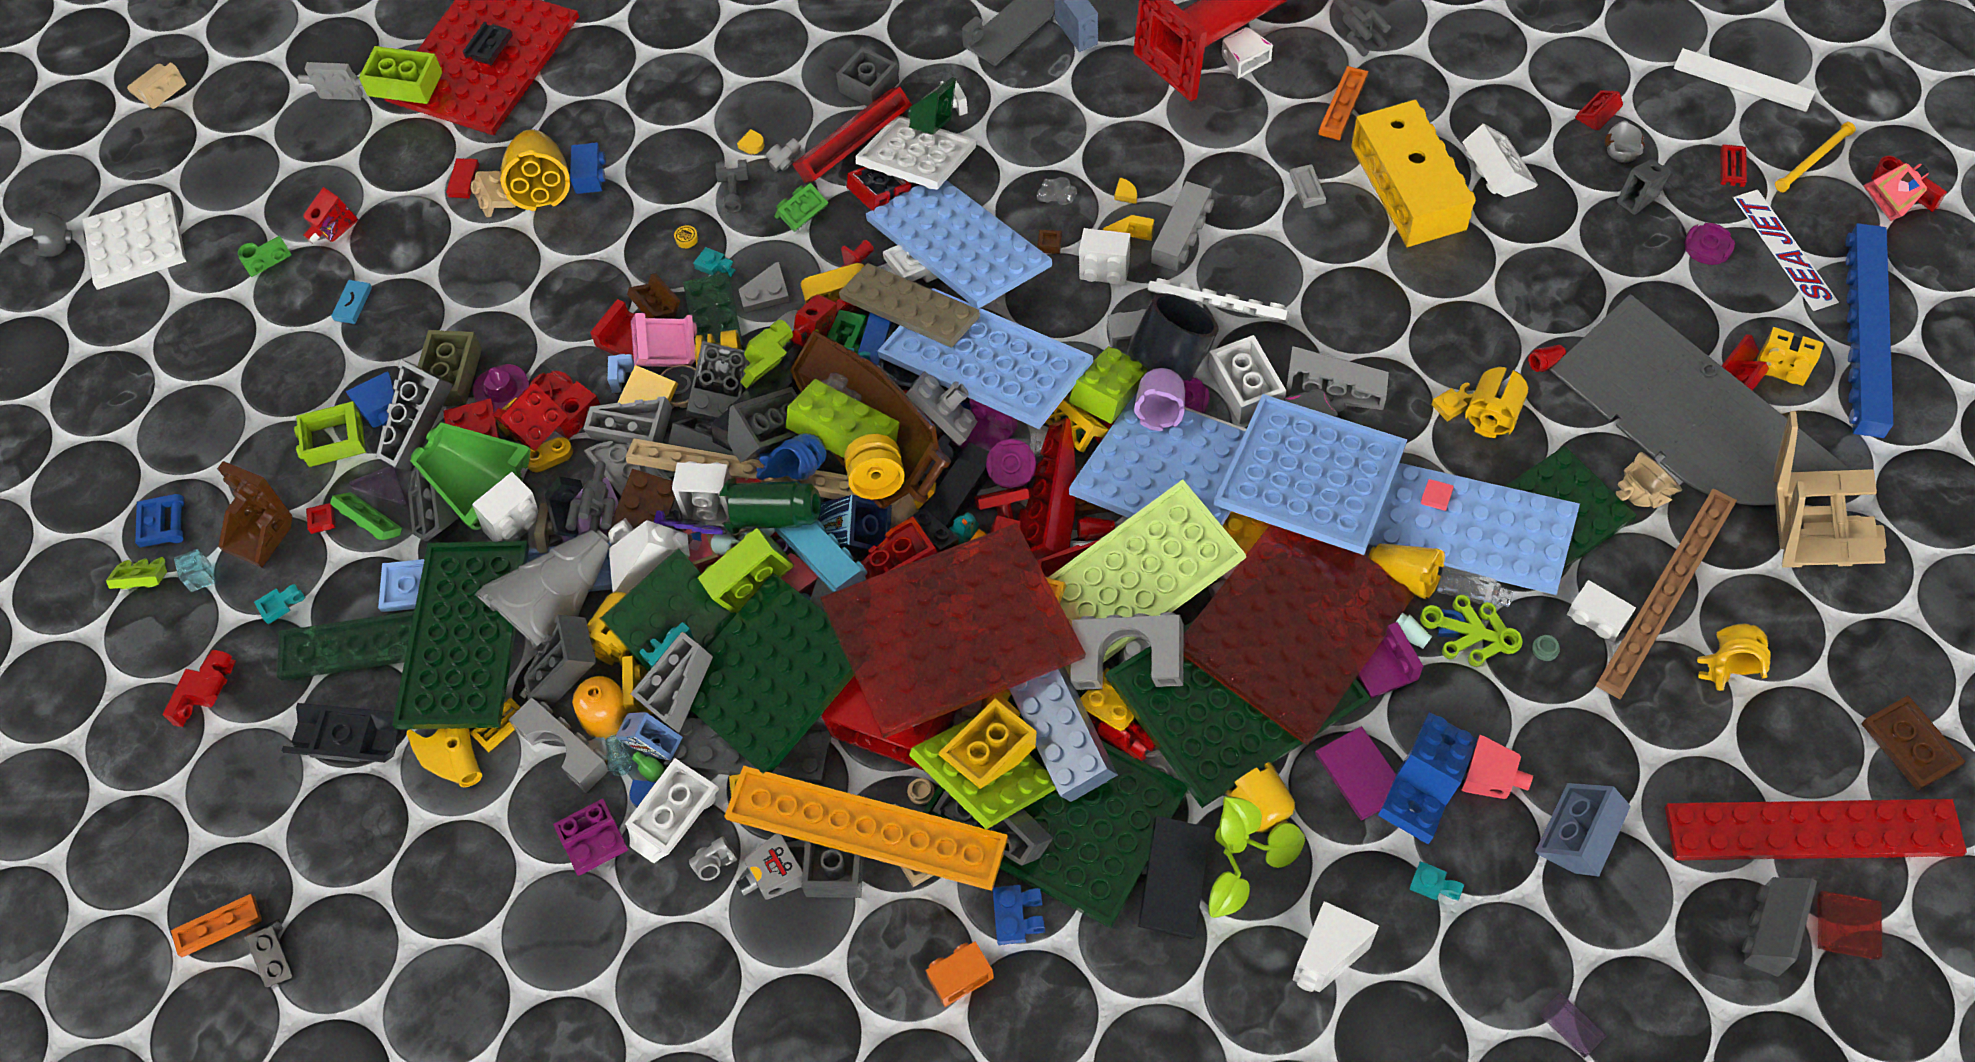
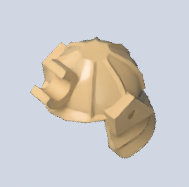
(1647, 483)

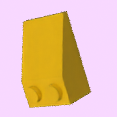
(990, 745)

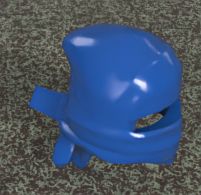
(794, 458)

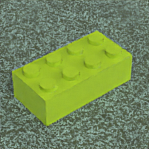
(836, 417)

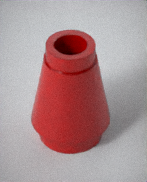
(1546, 357)
(1094, 528)

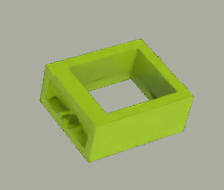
(326, 418)

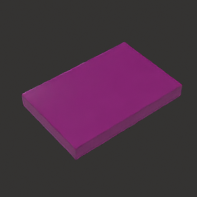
(1358, 771)

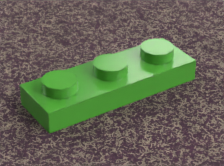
(366, 516)

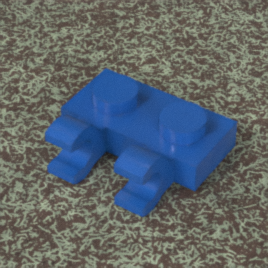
(1009, 914)

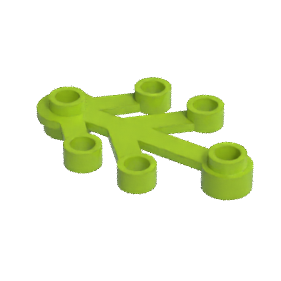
(1474, 630)

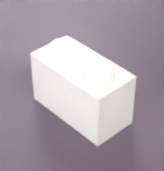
(1601, 611)

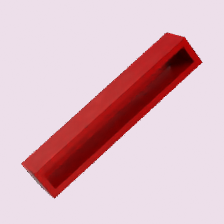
(852, 134)

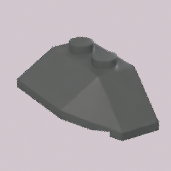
(427, 508)

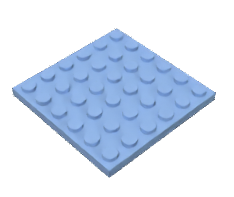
(1141, 464)
(1311, 473)

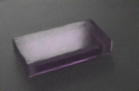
(1572, 1025)

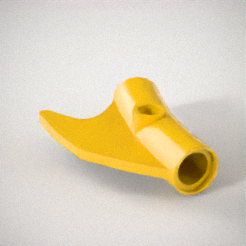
(447, 755)

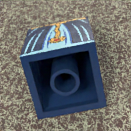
(856, 523)

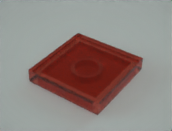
(1850, 925)

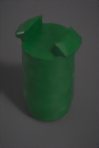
(770, 505)

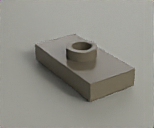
(543, 529)

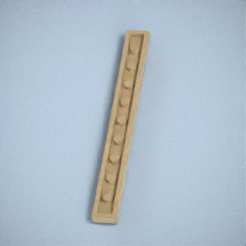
(666, 457)

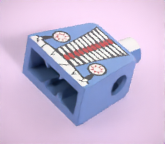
(642, 729)

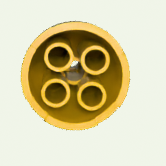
(530, 167)

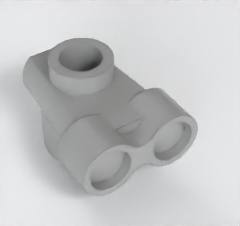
(781, 157)
(709, 859)

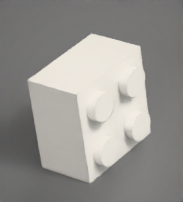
(1104, 256)

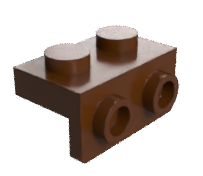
(655, 299)

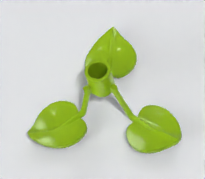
(1236, 823)

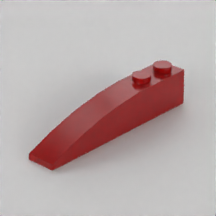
(1051, 510)

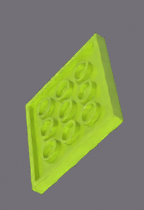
(997, 799)

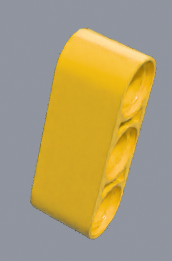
(829, 283)

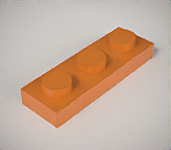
(216, 925)

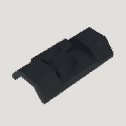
(343, 733)

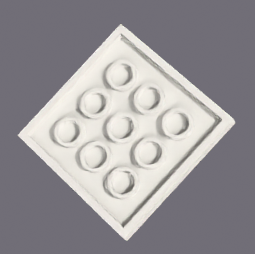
(915, 154)
(133, 240)

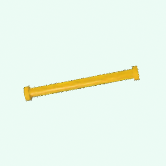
(1783, 184)

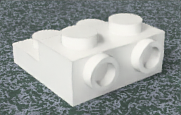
(906, 265)

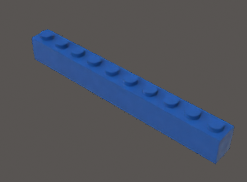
(1869, 331)

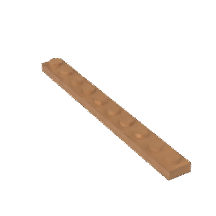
(1665, 594)

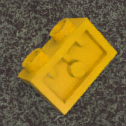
(631, 677)

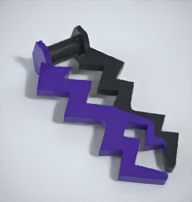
(677, 523)

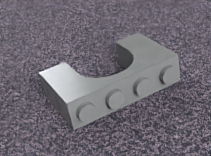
(1162, 632)

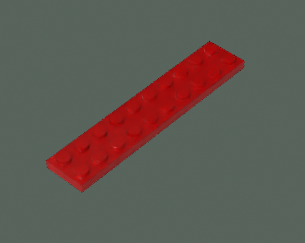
(1815, 829)

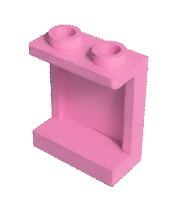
(663, 341)

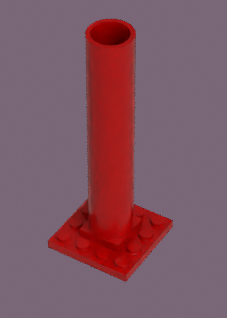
(1175, 38)

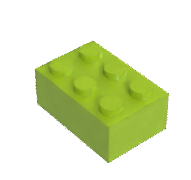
(400, 74)
(1108, 384)
(744, 570)

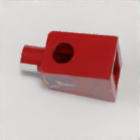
(327, 217)

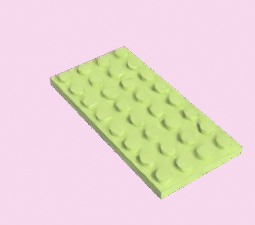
(1149, 562)

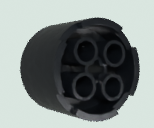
(1173, 335)

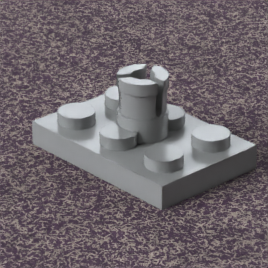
(943, 406)

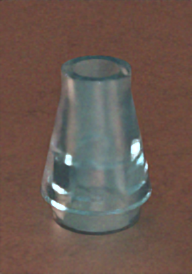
(618, 758)

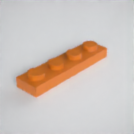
(1343, 103)

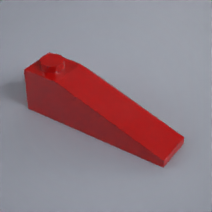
(901, 547)

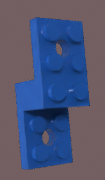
(1428, 778)

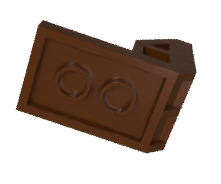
(254, 519)

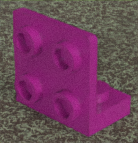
(990, 428)
(1391, 664)

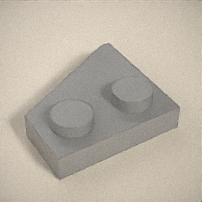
(764, 290)

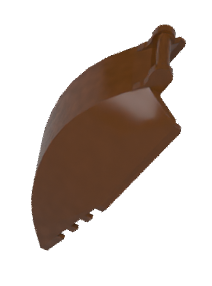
(916, 433)

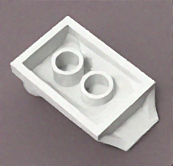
(669, 810)

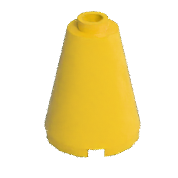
(1410, 566)

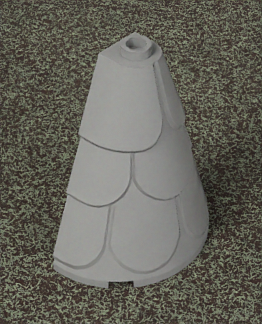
(548, 586)

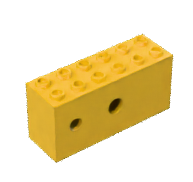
(1412, 173)

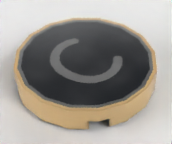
(684, 377)

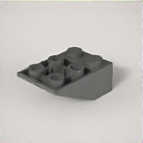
(716, 381)

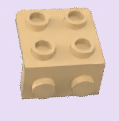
(157, 84)

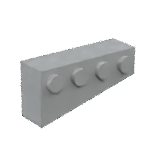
(1336, 377)

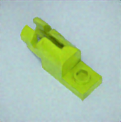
(766, 351)

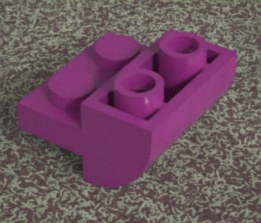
(590, 837)

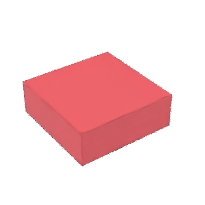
(1437, 494)

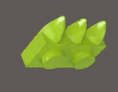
(140, 574)

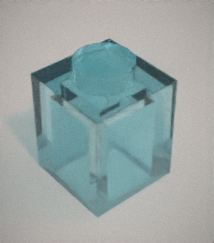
(194, 570)

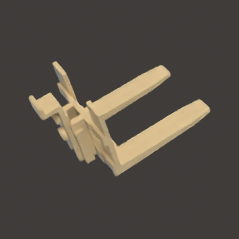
(1827, 531)

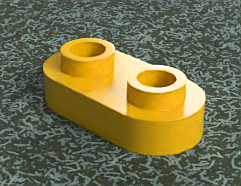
(548, 455)

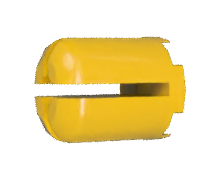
(1486, 403)
(603, 641)

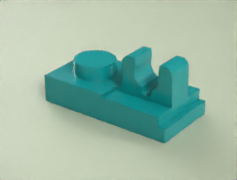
(660, 648)

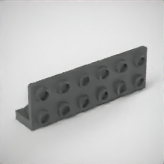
(1007, 29)

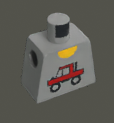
(771, 869)

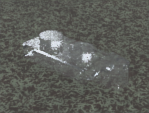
(1474, 586)

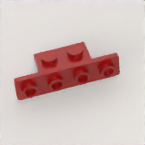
(1741, 363)

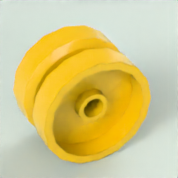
(874, 466)

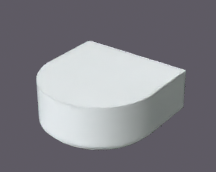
(619, 531)

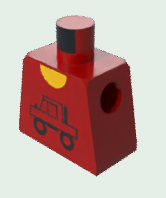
(814, 316)

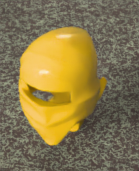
(1740, 652)

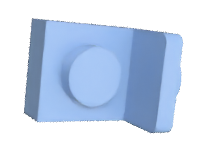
(616, 370)

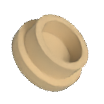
(920, 791)

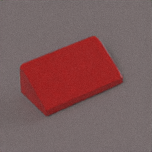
(1600, 109)

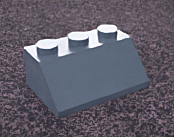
(1583, 828)

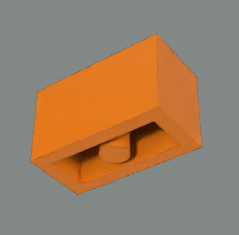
(959, 973)

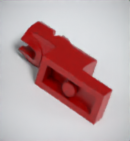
(199, 687)
(1131, 740)

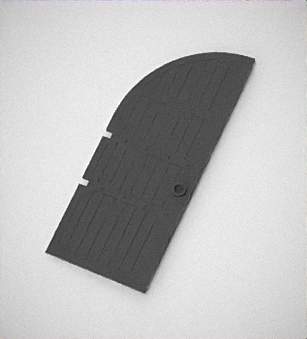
(1684, 406)

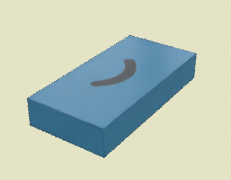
(351, 301)

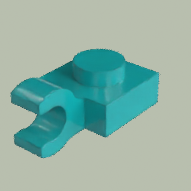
(712, 262)
(276, 603)
(1431, 881)

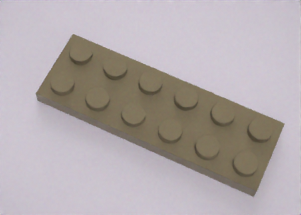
(909, 305)

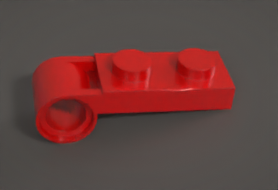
(1930, 199)

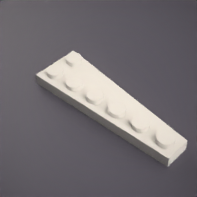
(1230, 302)

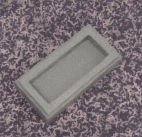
(1307, 186)

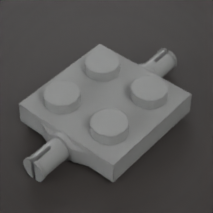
(332, 81)

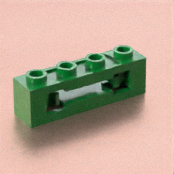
(850, 328)

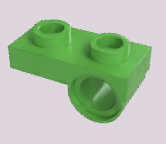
(260, 258)

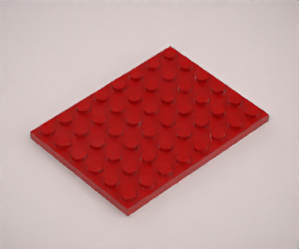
(482, 93)

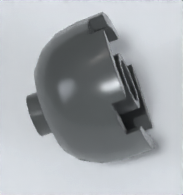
(50, 234)

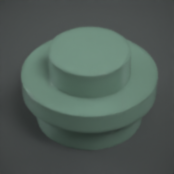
(1546, 648)

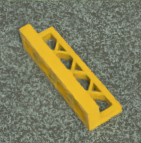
(1082, 419)

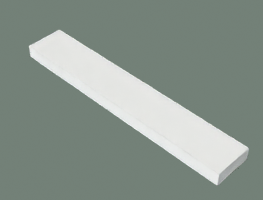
(1744, 79)

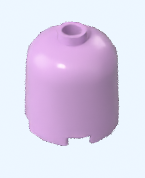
(1160, 399)

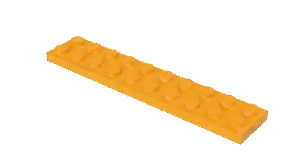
(867, 827)

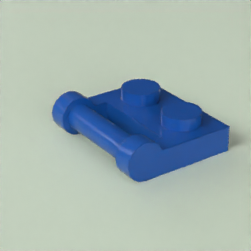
(151, 521)

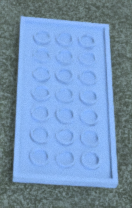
(959, 242)
(997, 364)
(1484, 530)

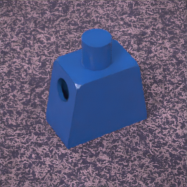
(373, 398)

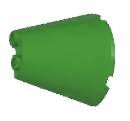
(467, 465)

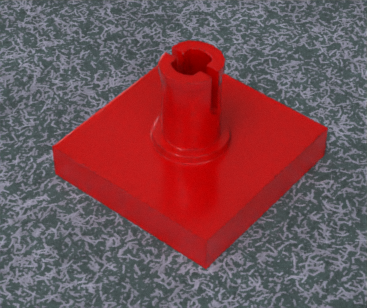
(1002, 500)

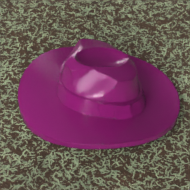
(500, 384)

